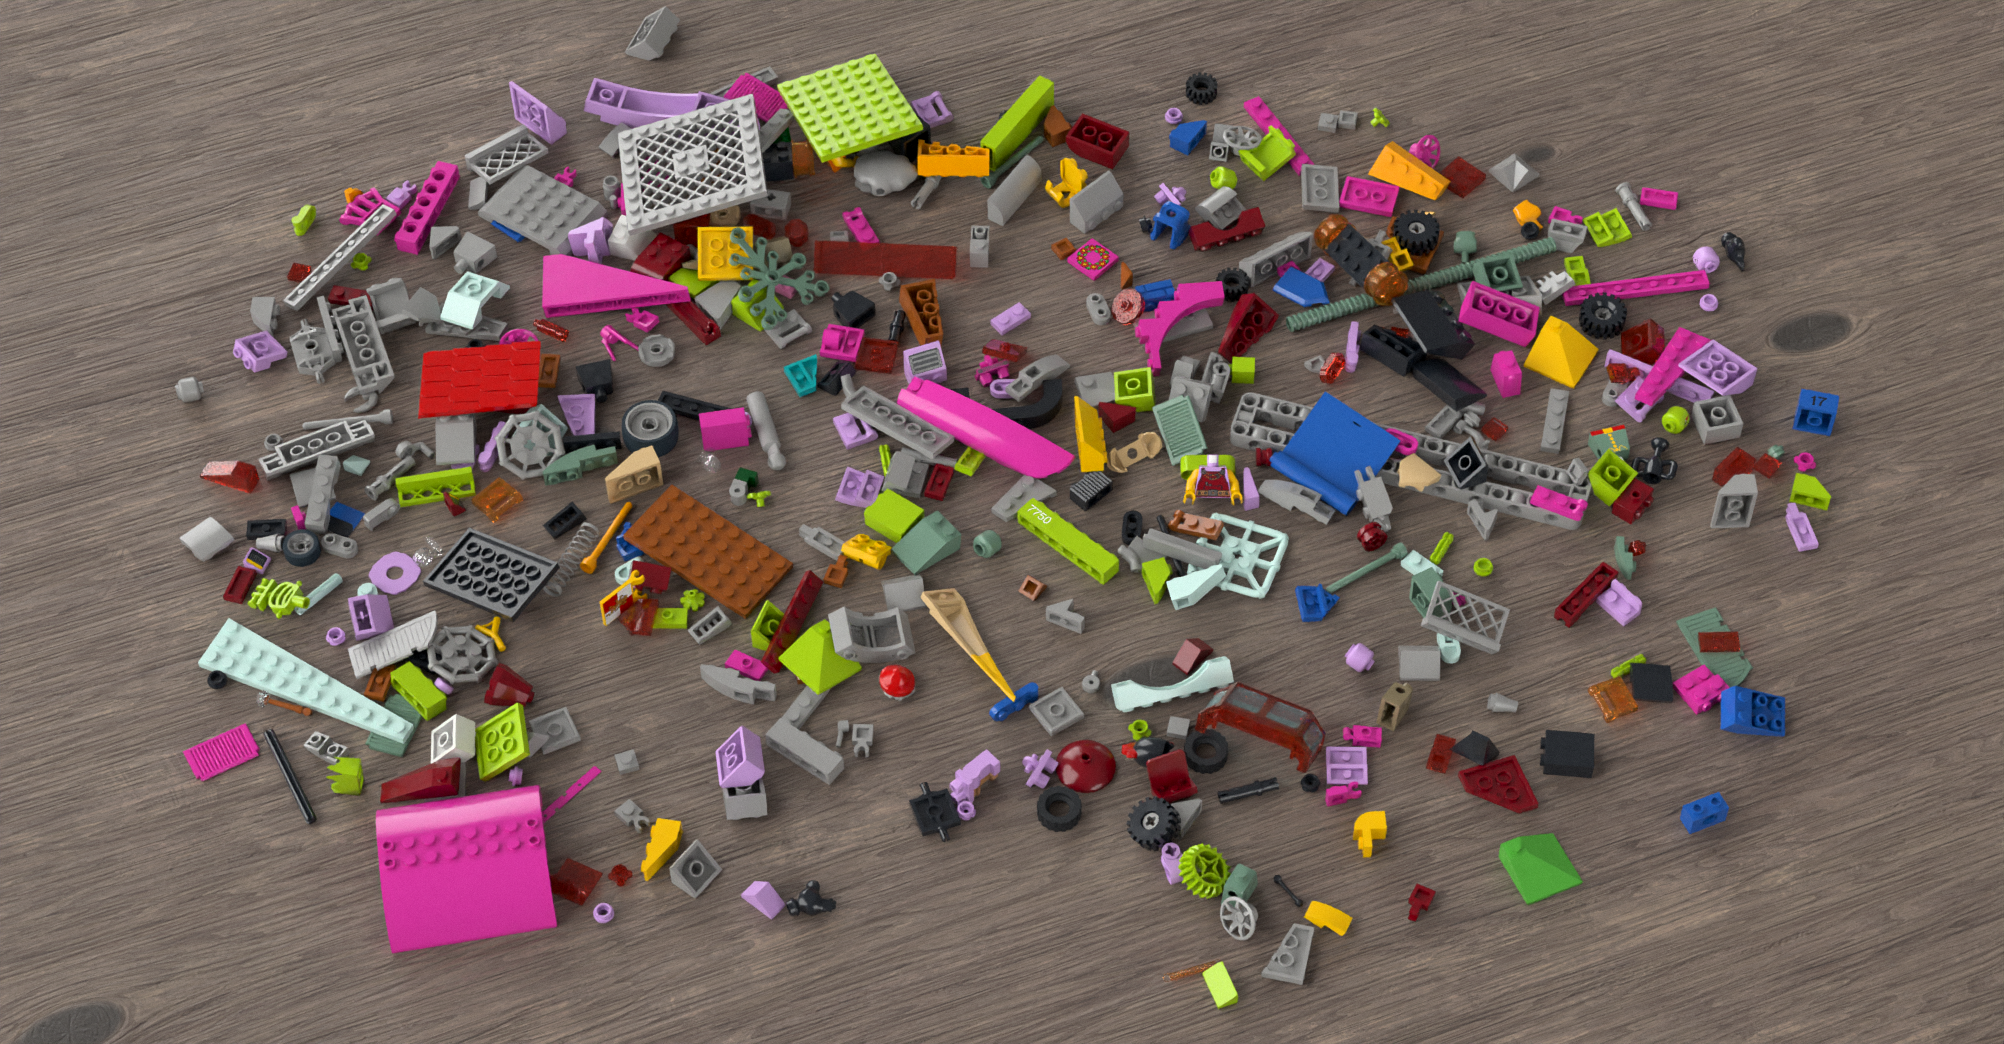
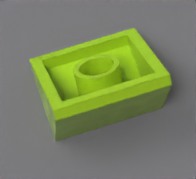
(766, 626)

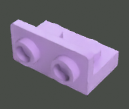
(1620, 603)

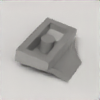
(1566, 235)

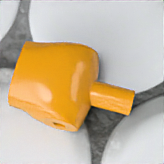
(1527, 212)

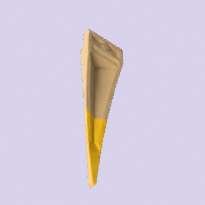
(953, 615)

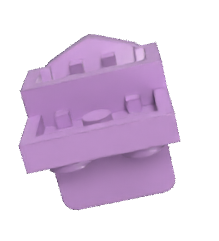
(591, 240)

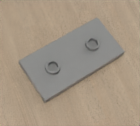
(1191, 324)

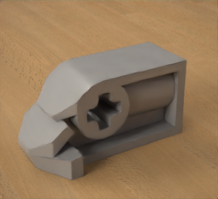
(1216, 373)

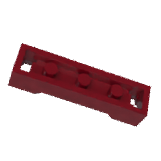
(696, 321)
(1585, 594)

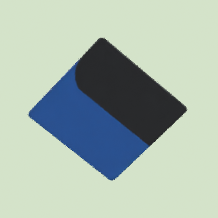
(343, 519)

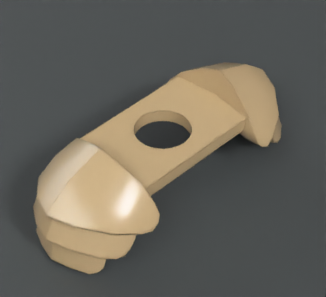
(1147, 445)

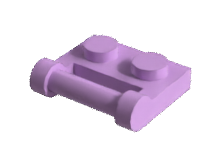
(924, 109)
(1628, 403)
(850, 432)

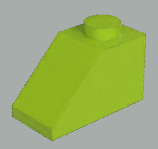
(1809, 492)
(1156, 575)

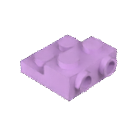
(258, 351)

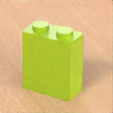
(892, 515)

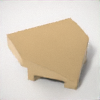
(1416, 473)

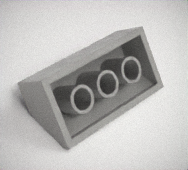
(1265, 262)

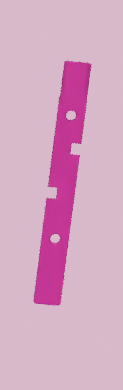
(571, 792)

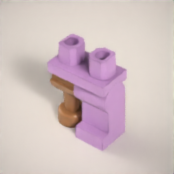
(973, 776)

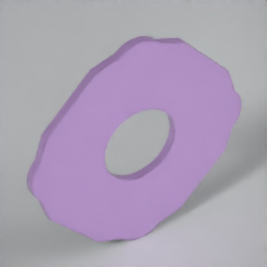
(395, 559)

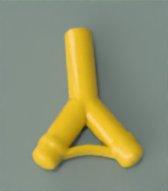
(493, 633)

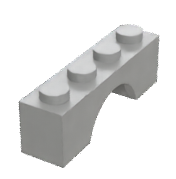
(319, 503)

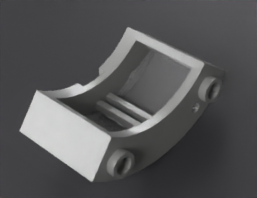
(871, 638)

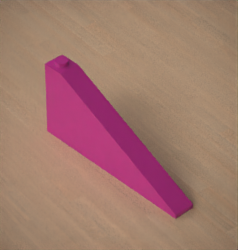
(584, 287)

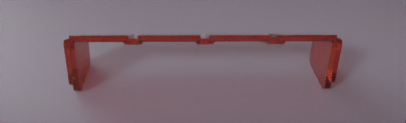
(880, 258)

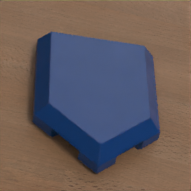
(1301, 288)

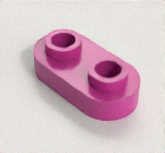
(1406, 441)

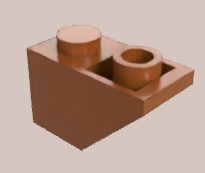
(1056, 127)

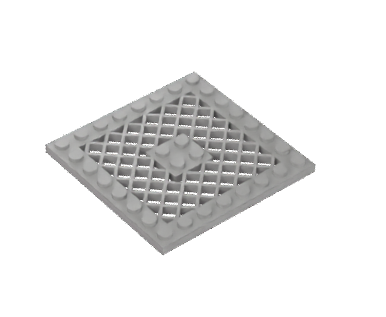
(692, 164)

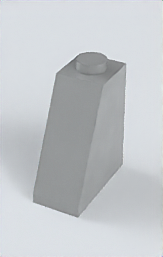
(717, 301)

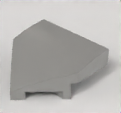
(423, 307)

